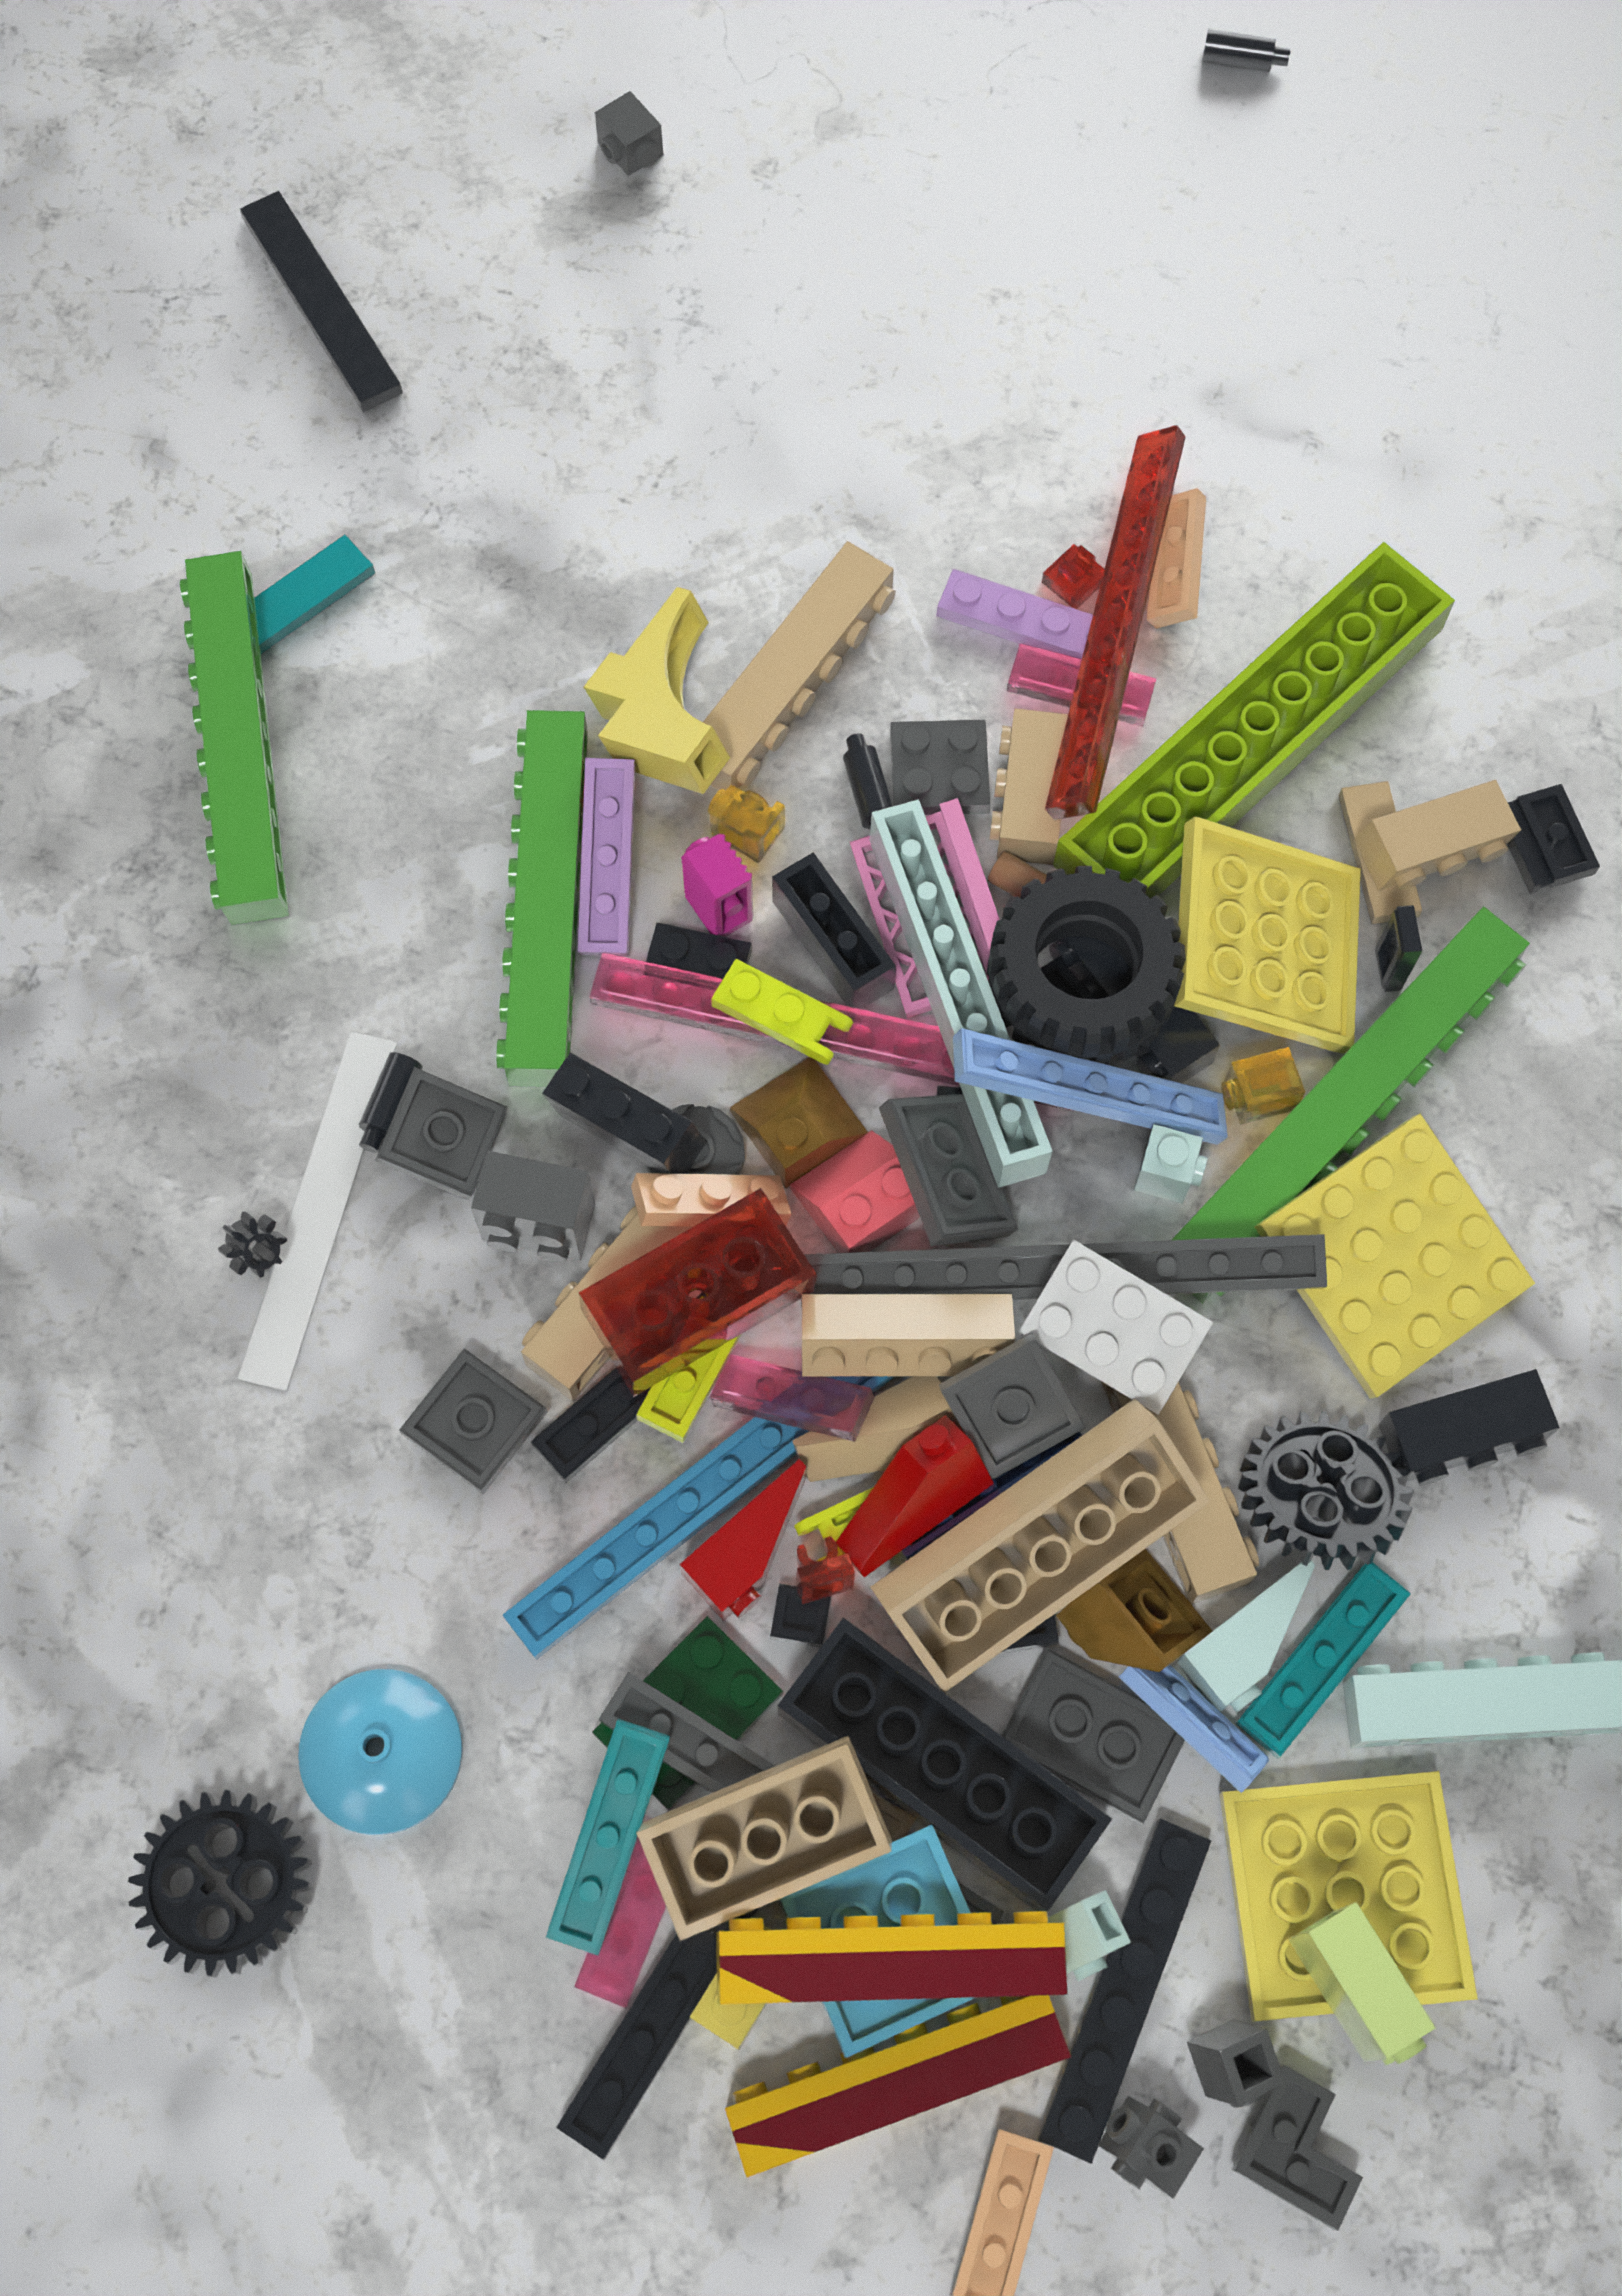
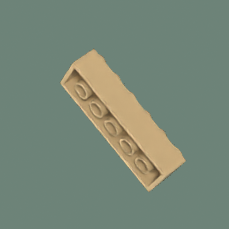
(1040, 1544)

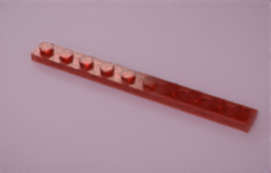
(1115, 625)

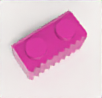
(718, 885)

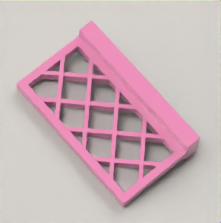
(969, 885)

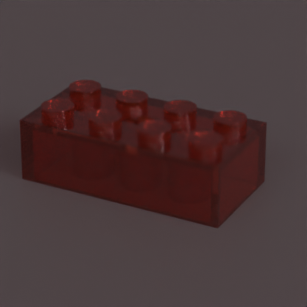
(735, 1257)

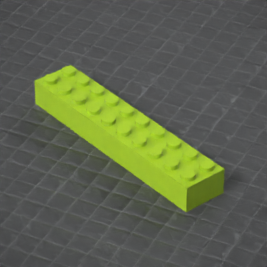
(1262, 721)

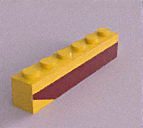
(890, 1962)
(895, 2082)

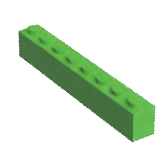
(235, 739)
(546, 897)

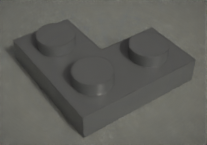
(1281, 2153)

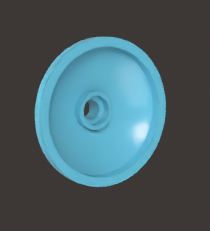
(411, 1773)

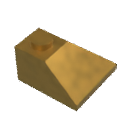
(798, 1121)
(1134, 1617)

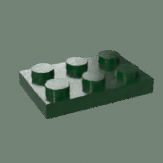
(713, 1682)

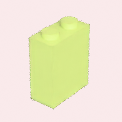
(1363, 1986)

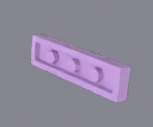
(1014, 615)
(606, 856)

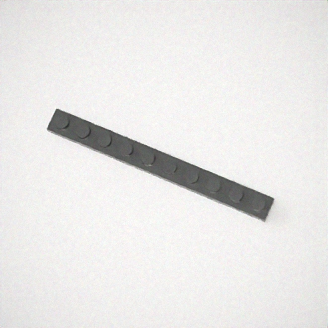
(1025, 1270)

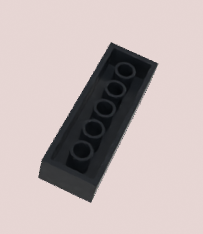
(945, 1766)

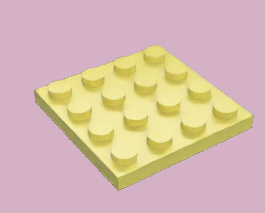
(1268, 936)
(1405, 1255)
(1338, 1844)

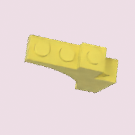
(646, 705)

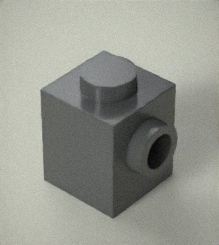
(628, 134)
(1236, 2063)

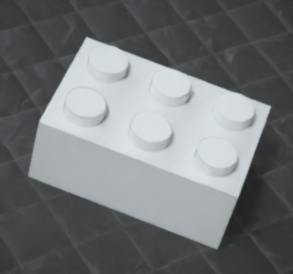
(1116, 1327)

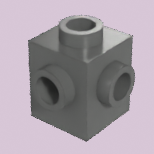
(1149, 2146)

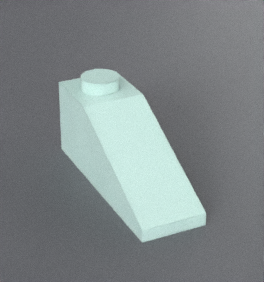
(1243, 1648)

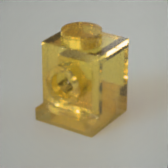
(746, 821)

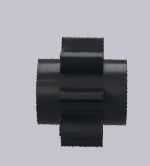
(242, 1234)

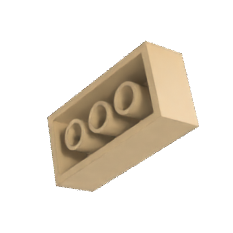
(764, 1838)

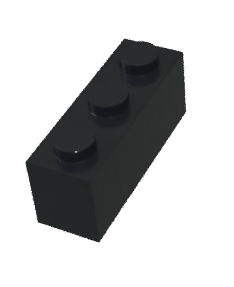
(833, 932)
(624, 1117)
(1470, 1427)

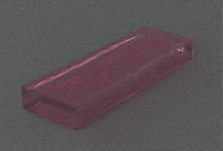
(1054, 676)
(792, 1399)
(628, 1937)

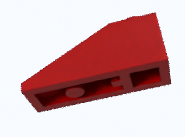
(916, 1492)
(739, 1555)

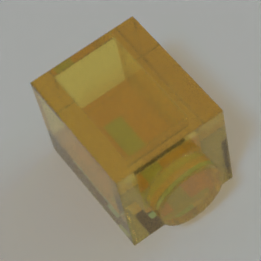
(1262, 1086)

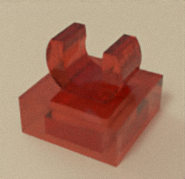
(1074, 576)
(823, 1577)

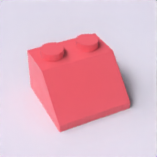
(858, 1195)

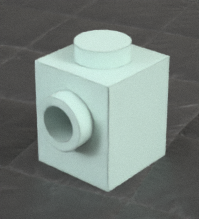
(1170, 1164)
(1090, 1933)

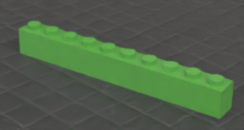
(1365, 1081)

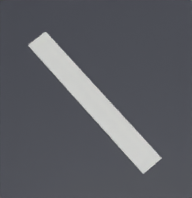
(315, 1216)

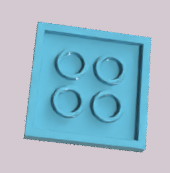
(902, 1882)

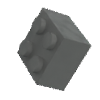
(533, 1206)

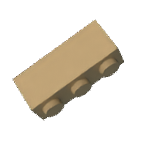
(1032, 753)
(1437, 836)

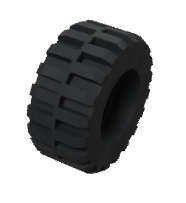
(1098, 909)

